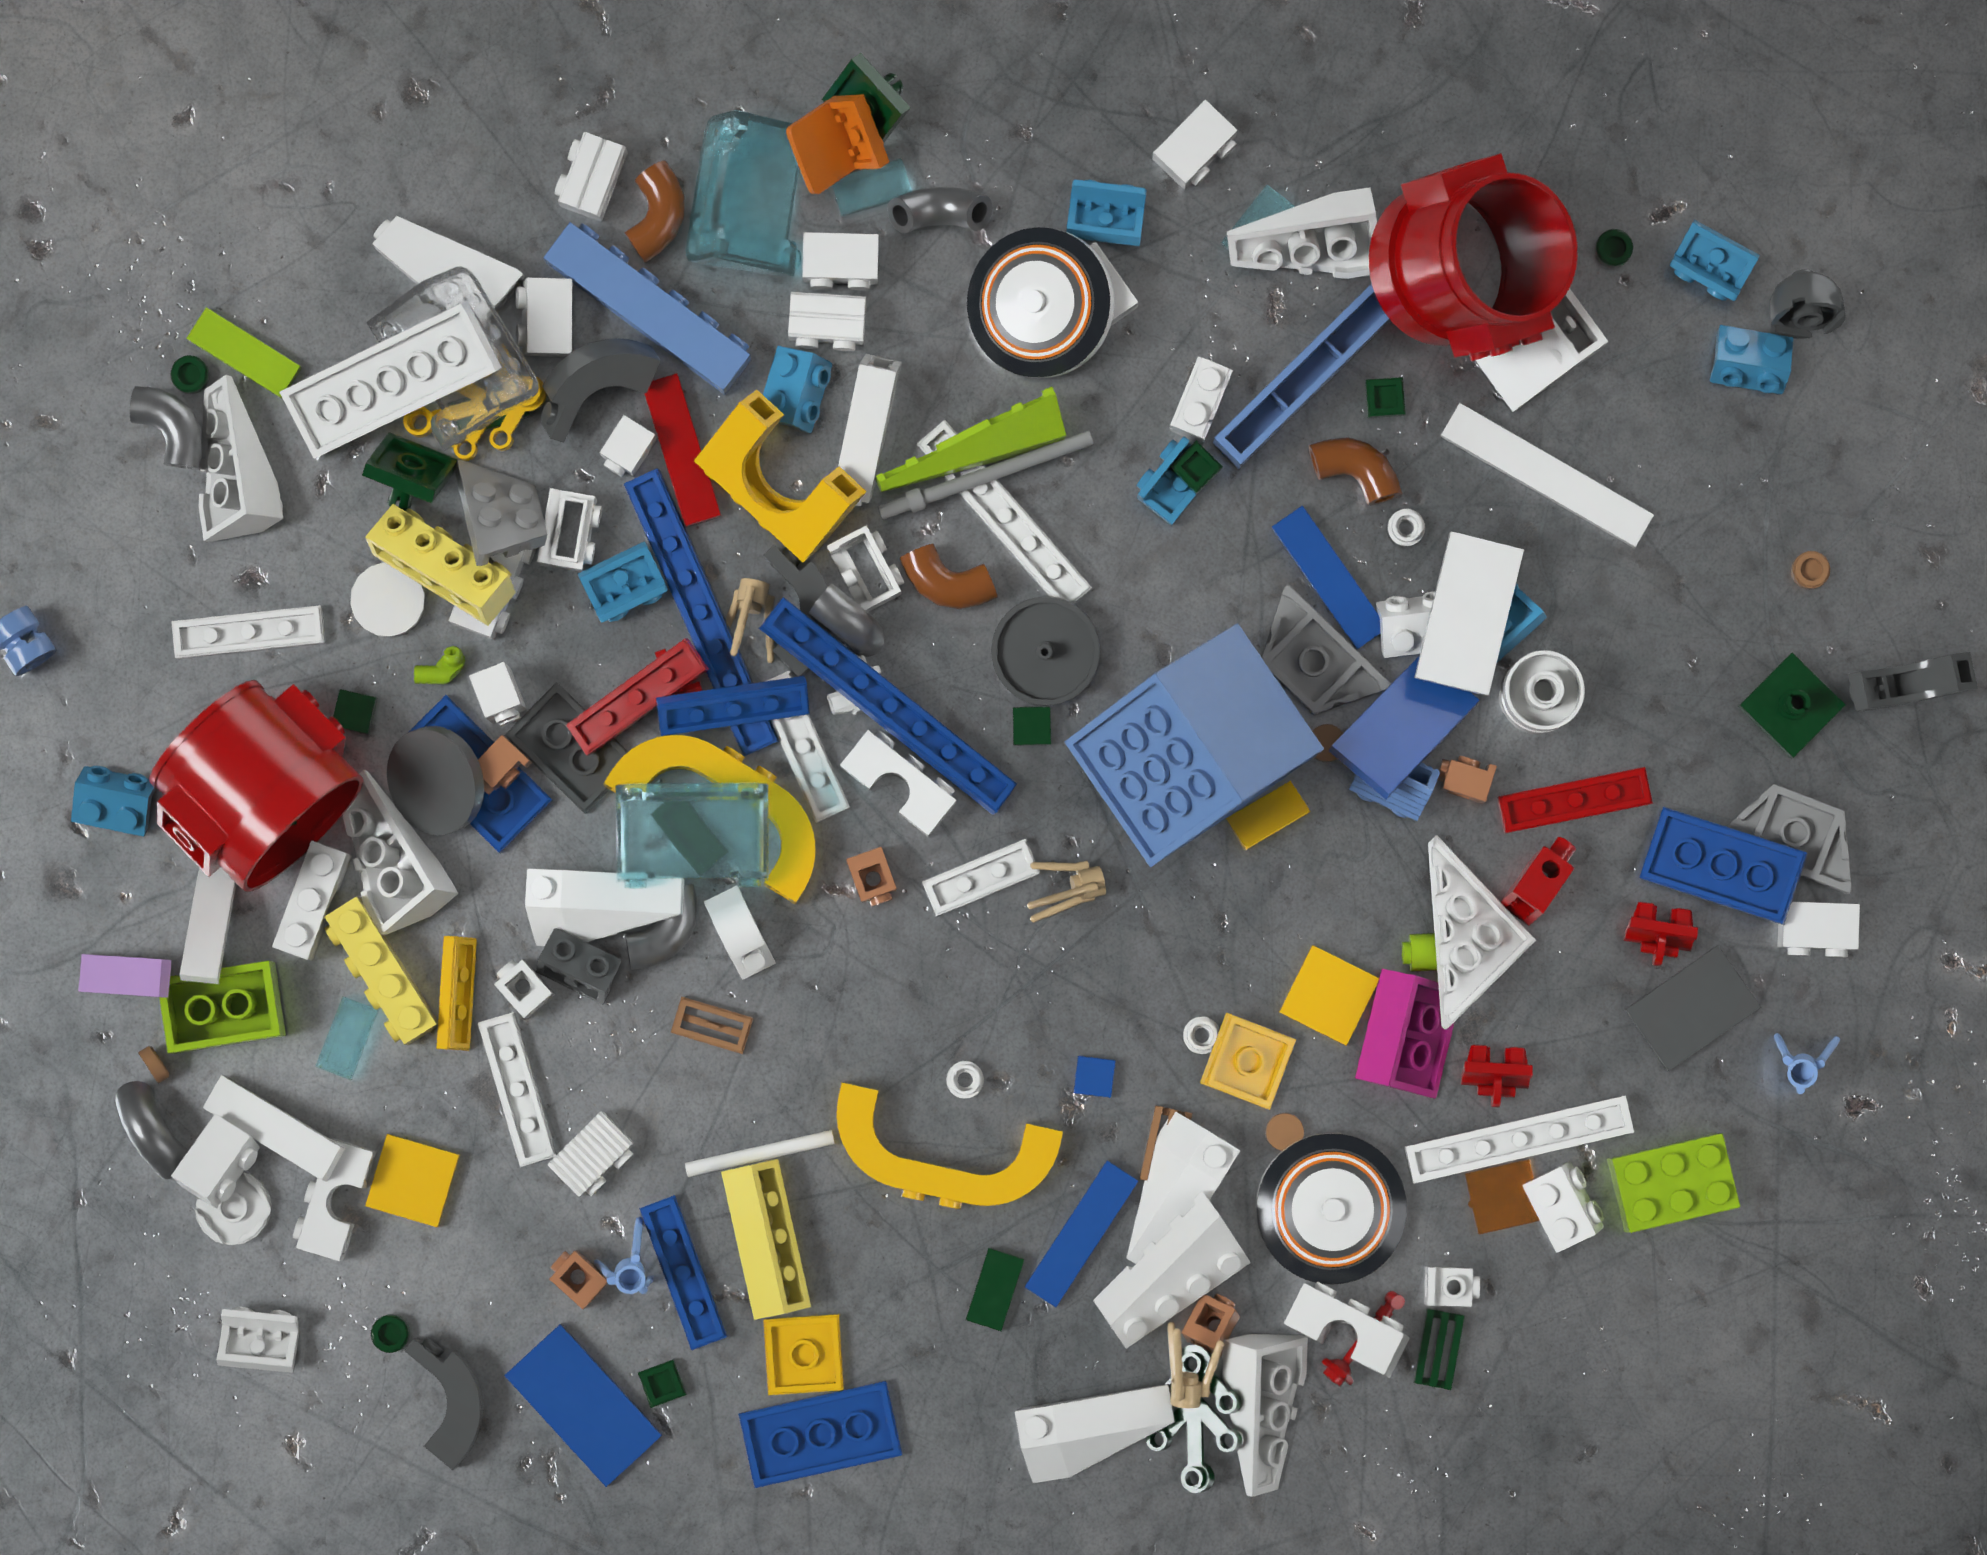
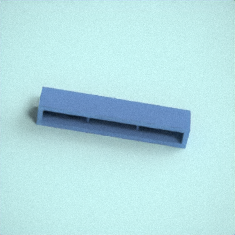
(647, 307)
(1302, 379)

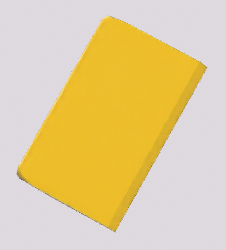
(1268, 815)

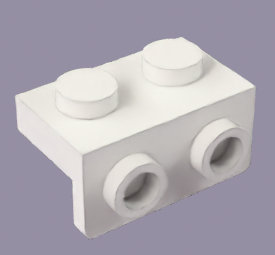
(1403, 624)
(1564, 1206)
(258, 1340)

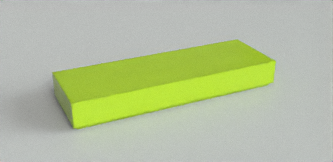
(243, 352)

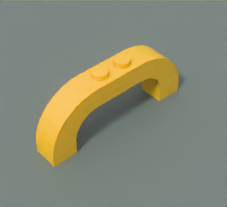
(689, 753)
(916, 1178)

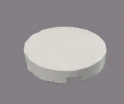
(387, 601)
(240, 1216)

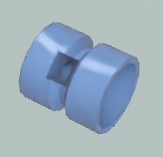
(22, 642)

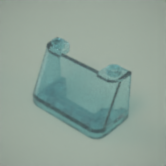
(745, 196)
(692, 832)

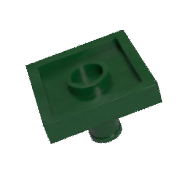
(883, 99)
(409, 470)
(1791, 705)

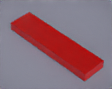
(680, 450)
(637, 696)
(1574, 800)

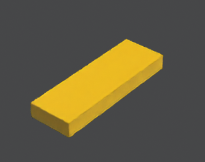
(456, 993)

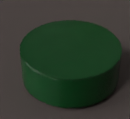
(1613, 248)
(190, 374)
(390, 1333)

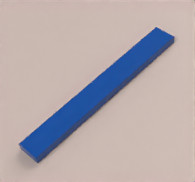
(694, 597)
(888, 706)

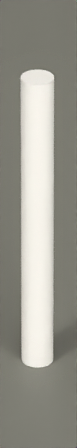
(759, 1153)

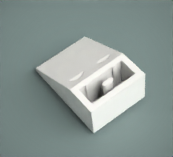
(1536, 366)

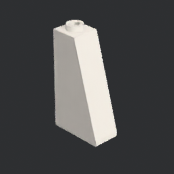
(426, 254)
(869, 420)

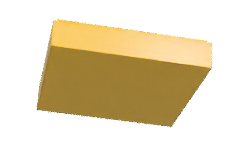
(1329, 995)
(1248, 1061)
(412, 1180)
(803, 1354)

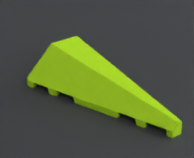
(990, 441)

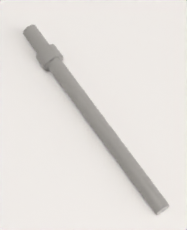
(916, 500)

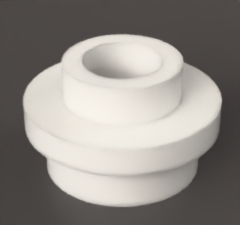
(1412, 517)
(1189, 1031)
(973, 1070)

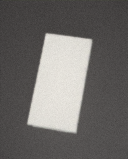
(1469, 613)

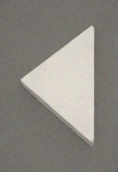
(1472, 933)

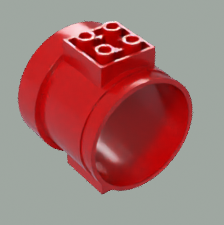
(1419, 271)
(247, 776)

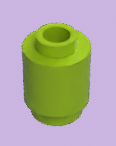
(1420, 952)

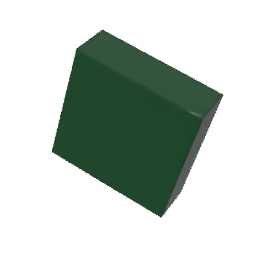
(1385, 397)
(1196, 467)
(355, 711)
(1031, 726)
(662, 1383)

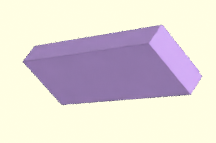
(124, 975)

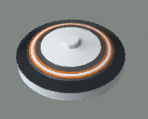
(1040, 302)
(1331, 1208)

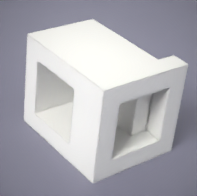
(525, 1003)
(1436, 1286)

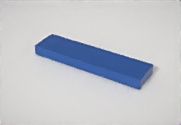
(1328, 577)
(732, 705)
(1081, 1233)
(683, 1272)

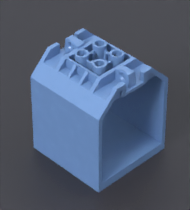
(1193, 744)

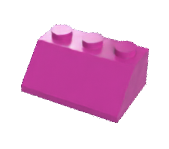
(1405, 1036)

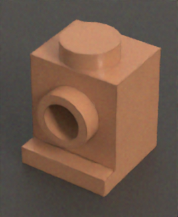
(500, 764)
(1466, 779)
(869, 862)
(581, 1293)
(1206, 1310)

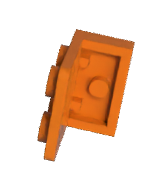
(836, 141)

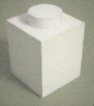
(627, 447)

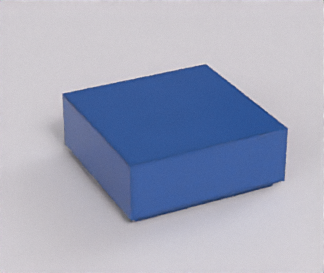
(1094, 1076)

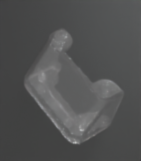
(486, 399)

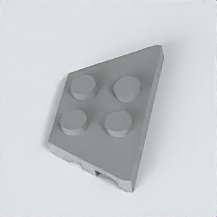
(499, 512)
(1316, 659)
(1805, 826)

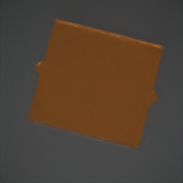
(1499, 1196)

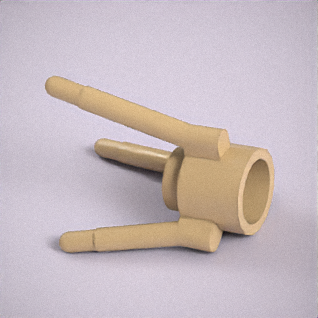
(750, 599)
(1084, 887)
(1185, 1387)

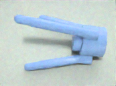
(1802, 1067)
(629, 1272)

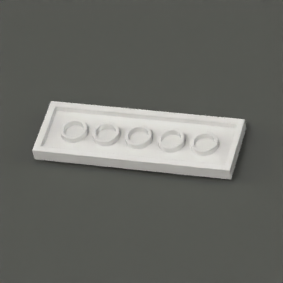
(390, 379)

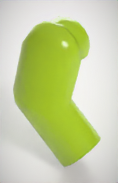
(444, 670)

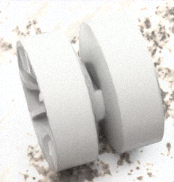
(1541, 692)

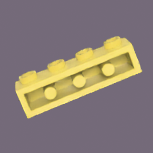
(440, 563)
(382, 970)
(766, 1239)

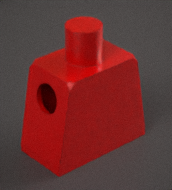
(1532, 889)

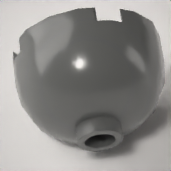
(1805, 304)

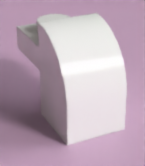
(739, 932)

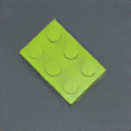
(228, 1013)
(1673, 1182)

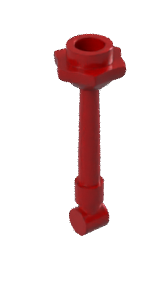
(1339, 1370)

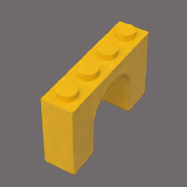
(734, 464)

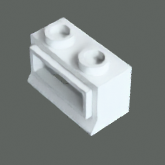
(553, 521)
(850, 574)

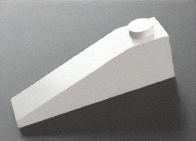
(1315, 236)
(240, 484)
(396, 867)
(595, 904)
(1182, 1166)
(1266, 1377)
(1080, 1432)

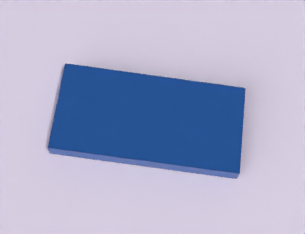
(1401, 730)
(503, 811)
(1723, 865)
(583, 1405)
(820, 1434)

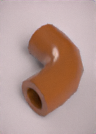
(663, 214)
(1360, 461)
(945, 586)

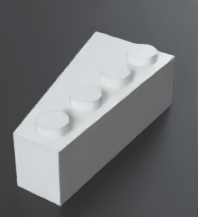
(1172, 1273)

